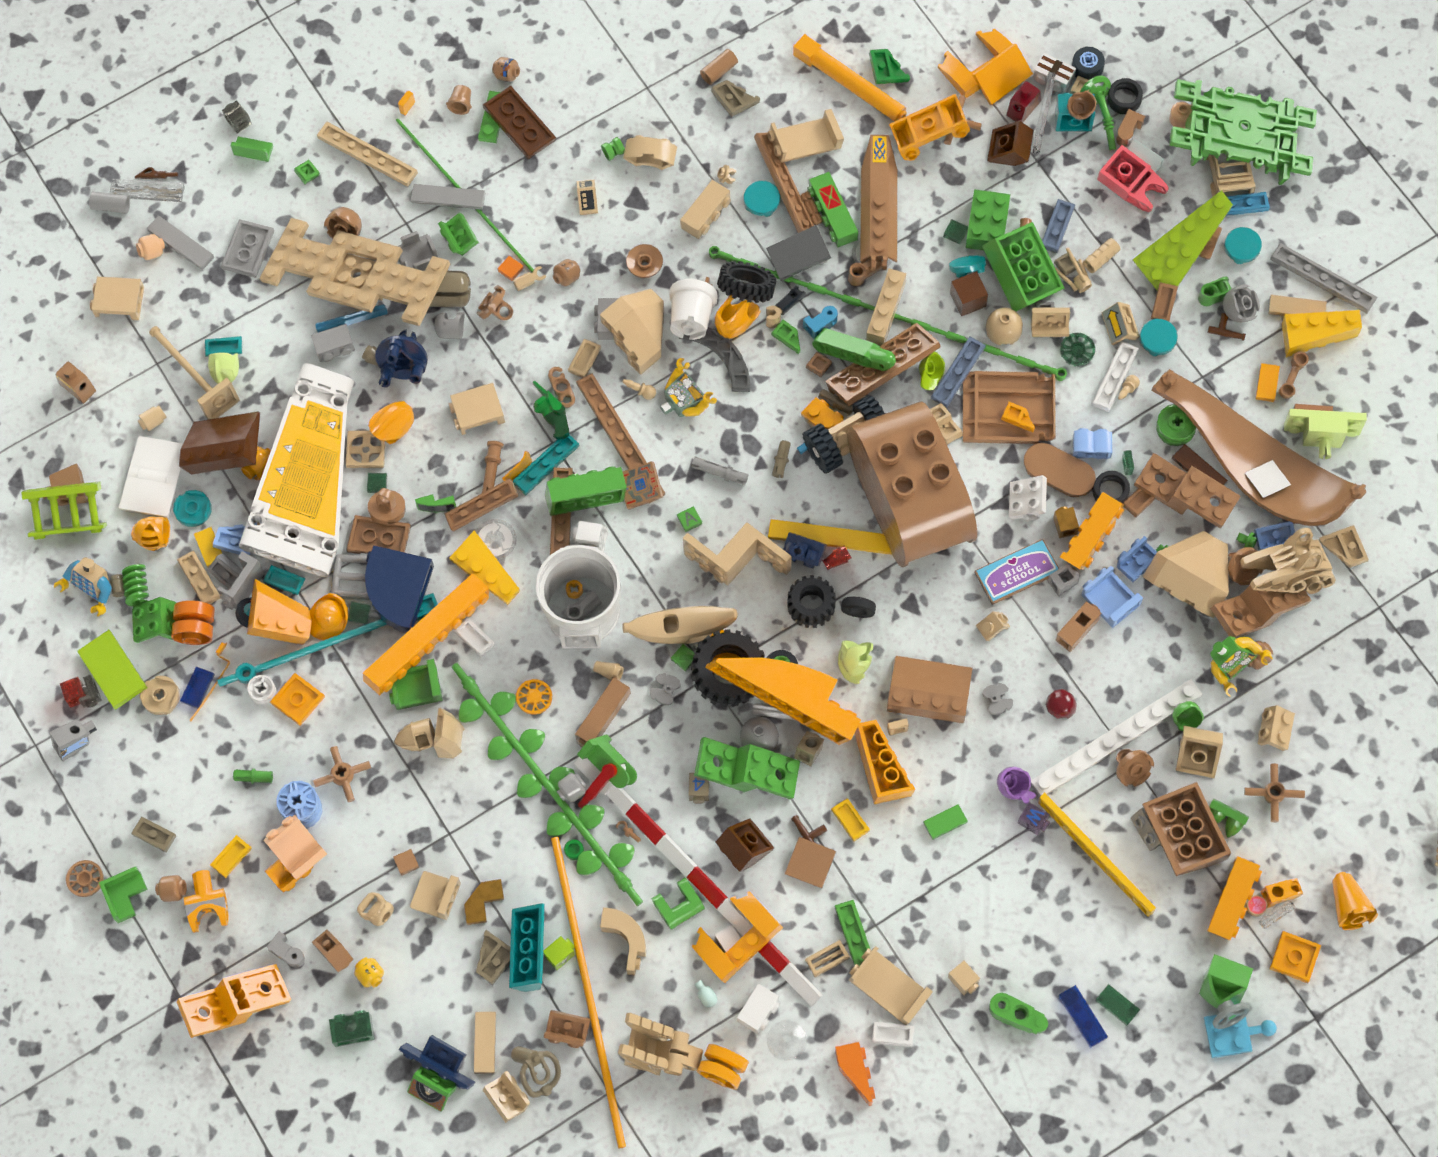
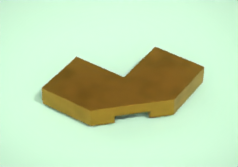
(475, 905)

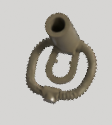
(530, 1059)

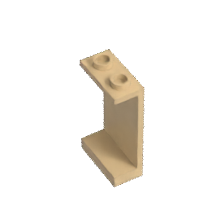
(806, 138)
(889, 986)

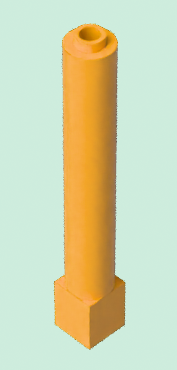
(811, 54)

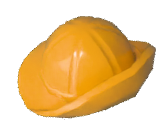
(328, 616)

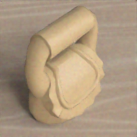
(379, 912)

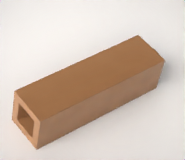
(603, 712)

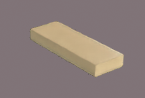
(1290, 305)
(198, 578)
(484, 1042)

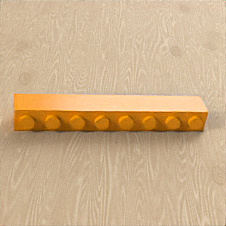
(426, 634)

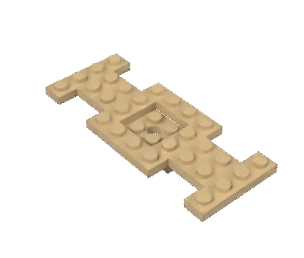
(334, 270)

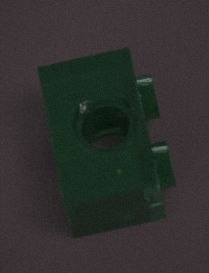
(363, 1032)

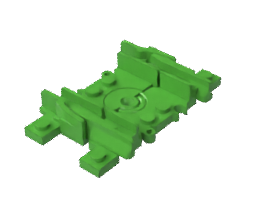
(1217, 129)

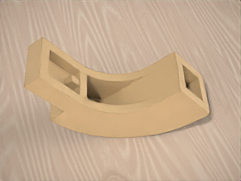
(622, 924)

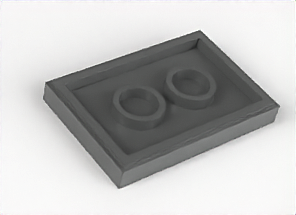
(798, 253)

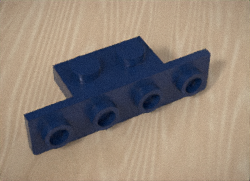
(441, 1058)

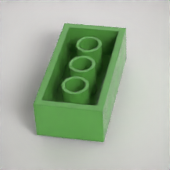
(585, 490)

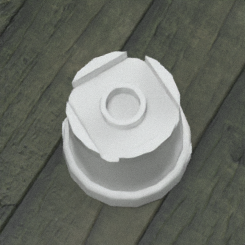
(691, 307)

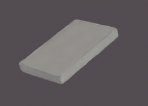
(247, 248)

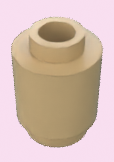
(151, 418)

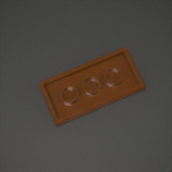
(519, 122)

